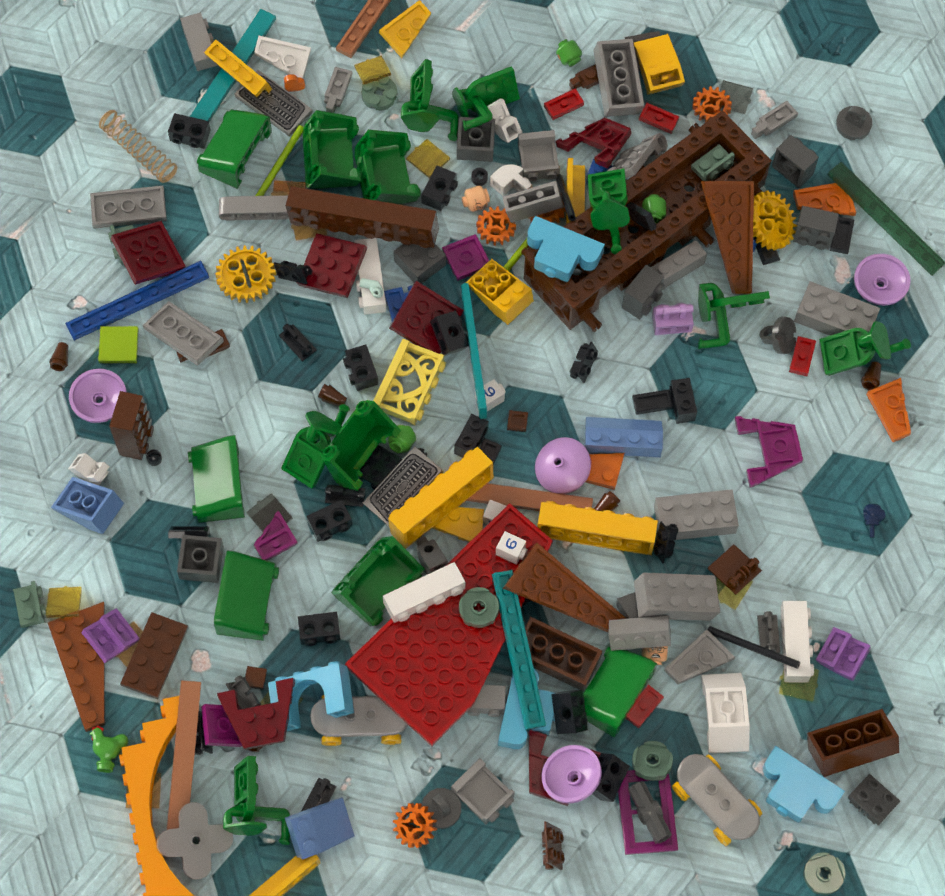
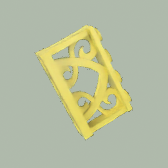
(402, 358)

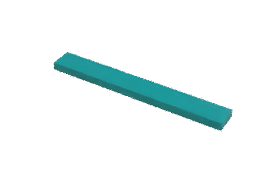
(223, 81)
(474, 353)
(519, 653)

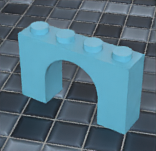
(334, 682)

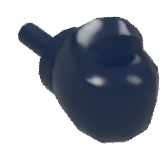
(872, 516)

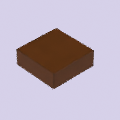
(517, 421)
(256, 677)

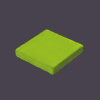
(118, 344)

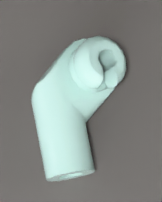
(374, 287)

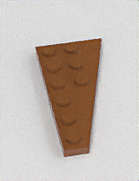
(732, 218)
(553, 585)
(82, 664)

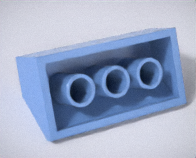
(624, 436)

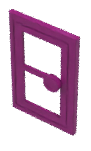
(627, 822)

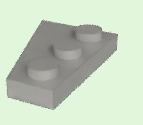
(698, 658)

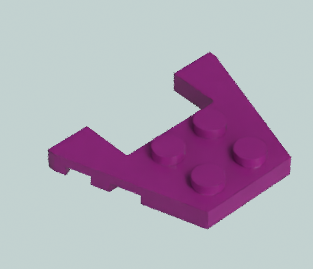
(778, 445)

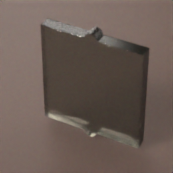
(739, 96)
(265, 510)

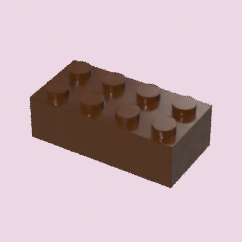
(131, 425)
(561, 654)
(853, 742)

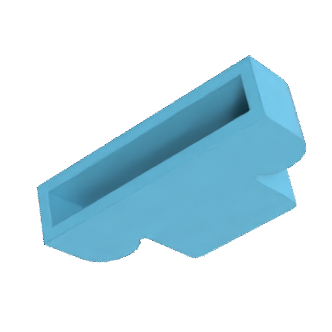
(561, 249)
(512, 730)
(798, 787)

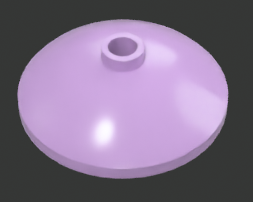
(882, 270)
(91, 387)
(571, 472)
(564, 767)

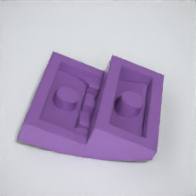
(110, 635)
(843, 654)

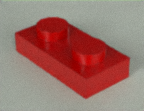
(564, 104)
(659, 118)
(802, 356)
(644, 706)

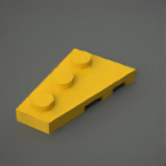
(405, 27)
(462, 523)

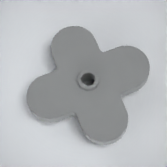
(178, 841)

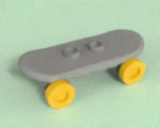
(369, 718)
(717, 797)

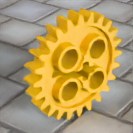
(772, 221)
(229, 278)

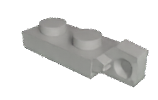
(337, 88)
(774, 120)

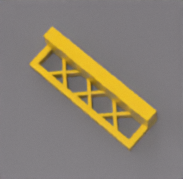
(237, 68)
(575, 187)
(287, 876)

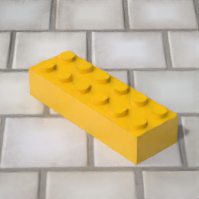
(440, 497)
(597, 527)

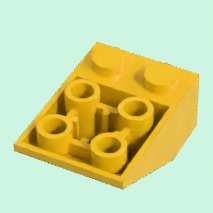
(659, 64)
(501, 291)

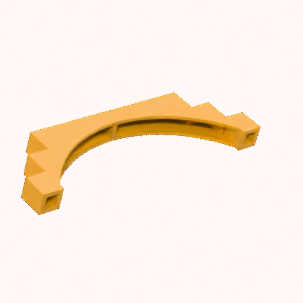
(141, 765)

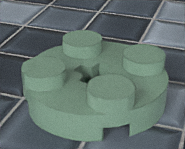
(374, 100)
(485, 616)
(652, 771)
(829, 863)

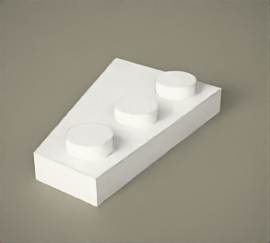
(284, 55)

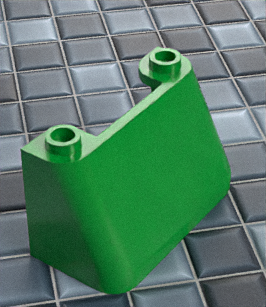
(233, 145)
(329, 151)
(383, 167)
(356, 442)
(217, 480)
(377, 573)
(244, 596)
(616, 688)

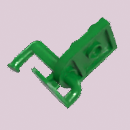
(485, 92)
(422, 114)
(608, 203)
(718, 306)
(846, 351)
(305, 454)
(244, 805)

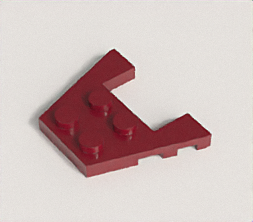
(603, 135)
(263, 723)
(536, 765)

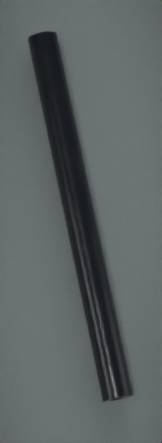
(565, 197)
(754, 647)

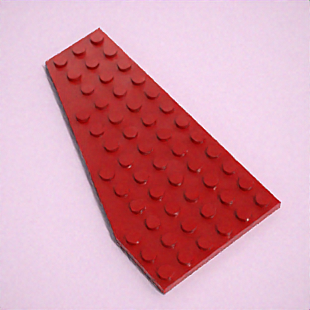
(434, 661)

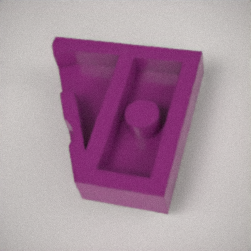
(275, 538)

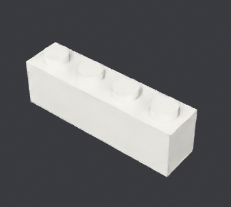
(370, 269)
(424, 592)
(796, 640)

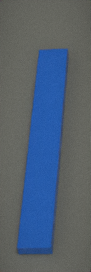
(137, 300)

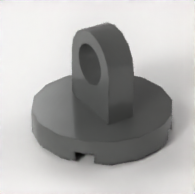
(854, 122)
(782, 335)
(444, 805)

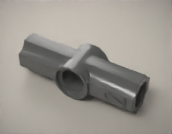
(649, 812)

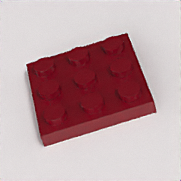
(147, 252)
(333, 265)
(417, 312)

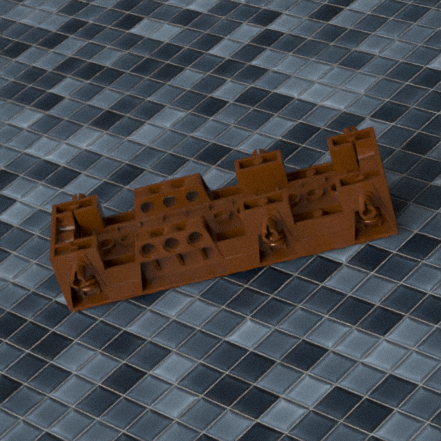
(685, 218)

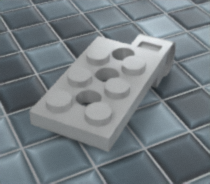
(635, 157)

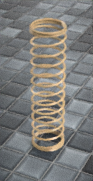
(170, 175)

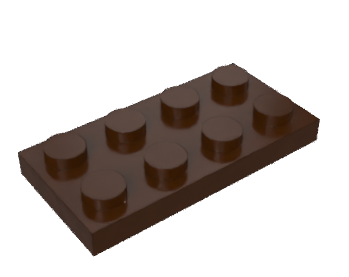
(154, 655)

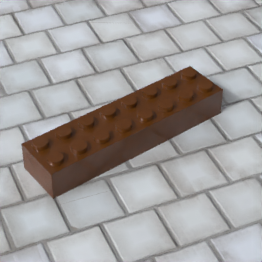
(362, 217)

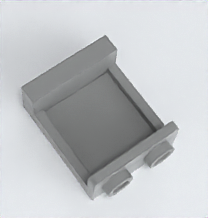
(538, 155)
(483, 792)

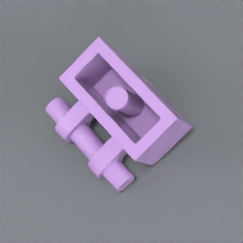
(672, 319)

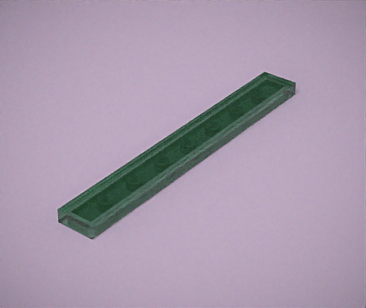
(886, 218)

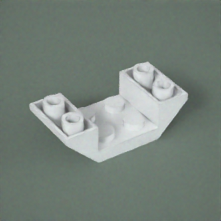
(726, 713)

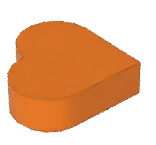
(293, 83)

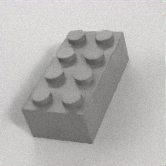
(618, 77)
(833, 311)
(698, 513)
(677, 596)

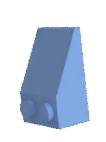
(88, 504)
(319, 828)

